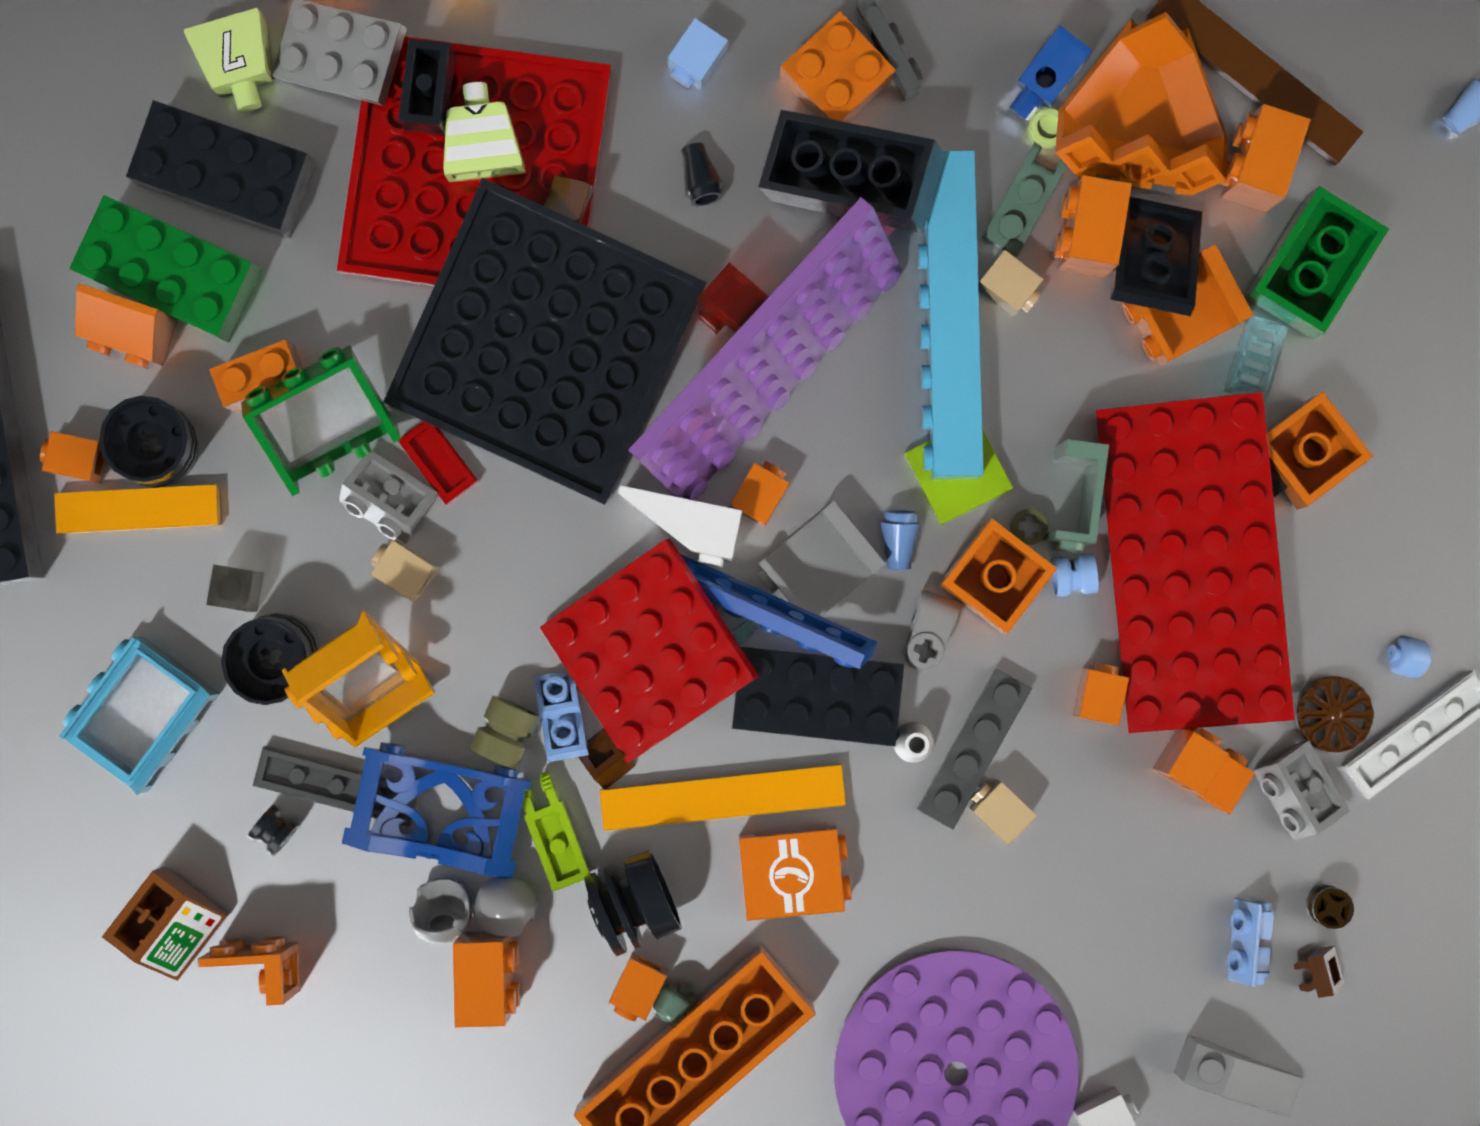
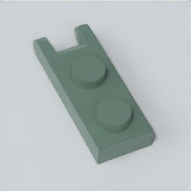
(1023, 203)

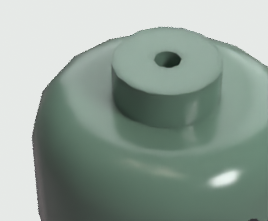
(674, 1003)

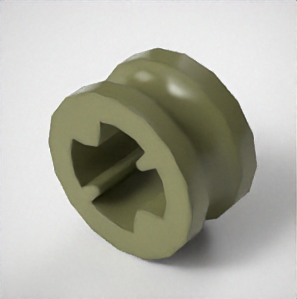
(1038, 518)

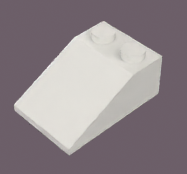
(696, 525)

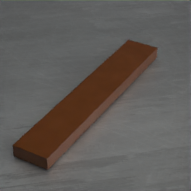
(1261, 76)

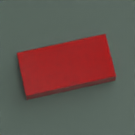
(438, 461)

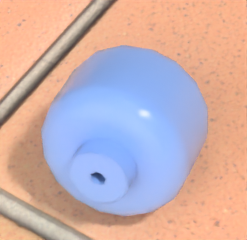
(1409, 657)

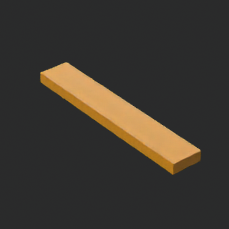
(722, 797)

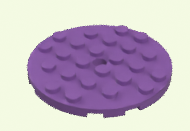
(950, 1011)

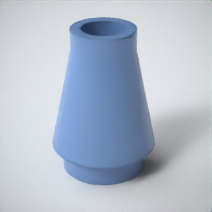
(899, 536)

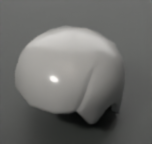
(504, 906)
(441, 911)

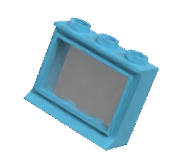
(137, 712)

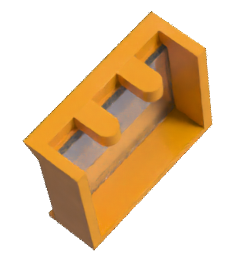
(358, 682)

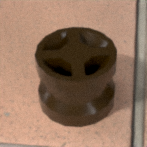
(1335, 913)

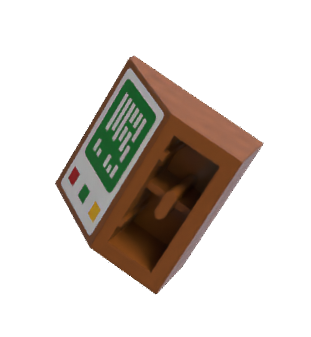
(165, 924)

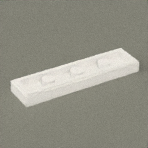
(1416, 736)

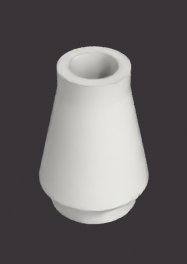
(905, 734)

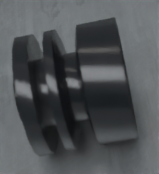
(125, 444)
(247, 656)
(632, 903)

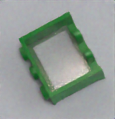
(317, 416)

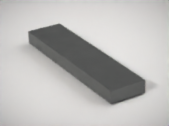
(317, 781)

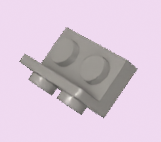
(386, 496)
(1302, 791)

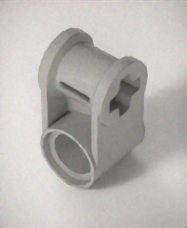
(931, 622)

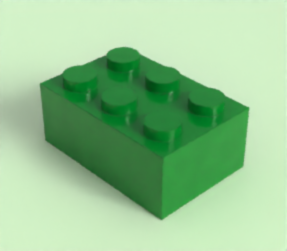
(1316, 263)

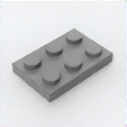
(339, 51)

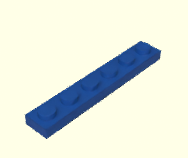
(783, 617)

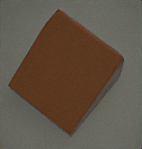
(569, 197)
(604, 760)

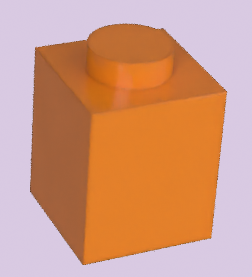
(72, 457)
(760, 492)
(1101, 694)
(637, 988)

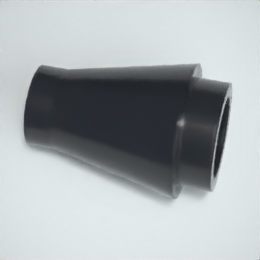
(700, 177)

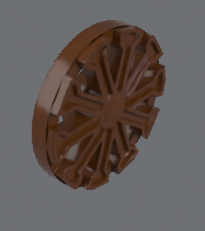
(1334, 714)

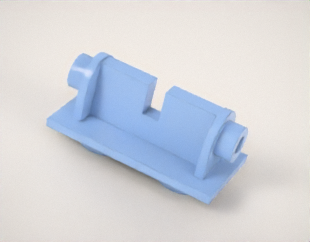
(1247, 960)

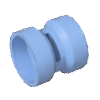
(1075, 575)

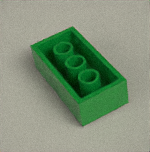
(166, 268)

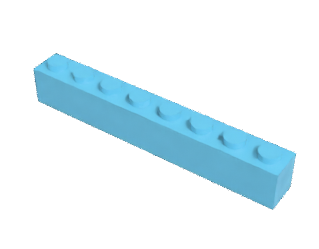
(952, 325)

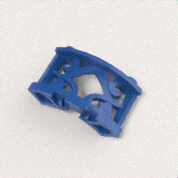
(388, 839)

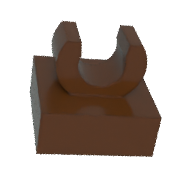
(1325, 972)

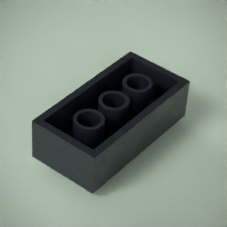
(835, 163)
(221, 169)
(820, 698)

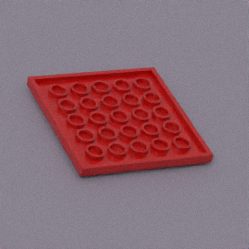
(400, 202)

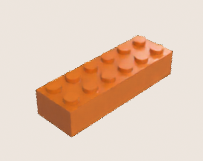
(704, 1051)

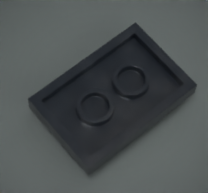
(1158, 257)

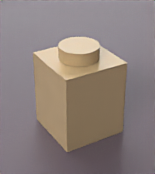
(1011, 284)
(402, 569)
(1001, 810)

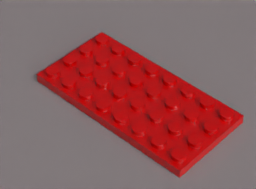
(1196, 563)

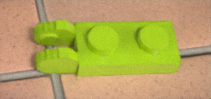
(555, 837)

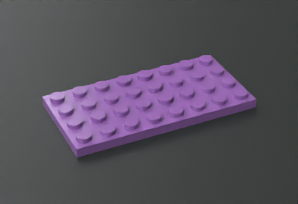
(770, 355)

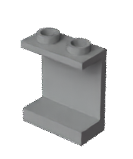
(821, 562)

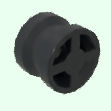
(273, 830)

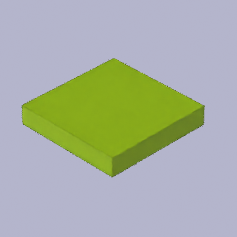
(957, 496)

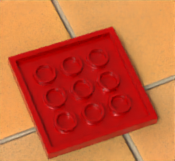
(649, 650)

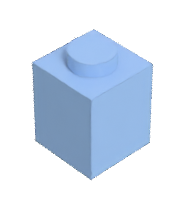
(697, 55)

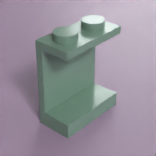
(1095, 459)

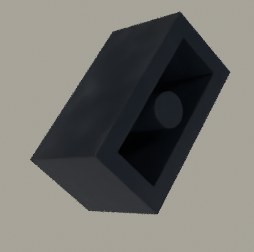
(427, 86)

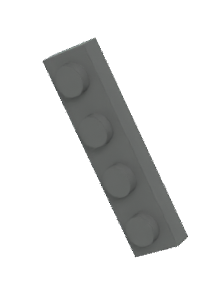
(974, 748)

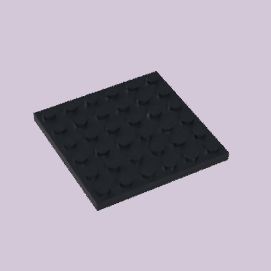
(544, 341)

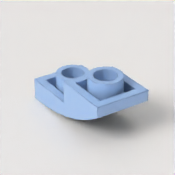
(561, 716)

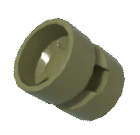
(504, 732)

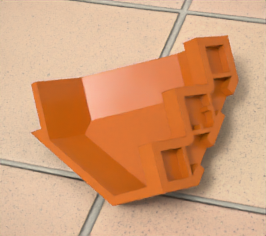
(1146, 114)

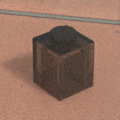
(235, 588)

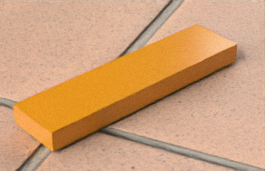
(137, 509)

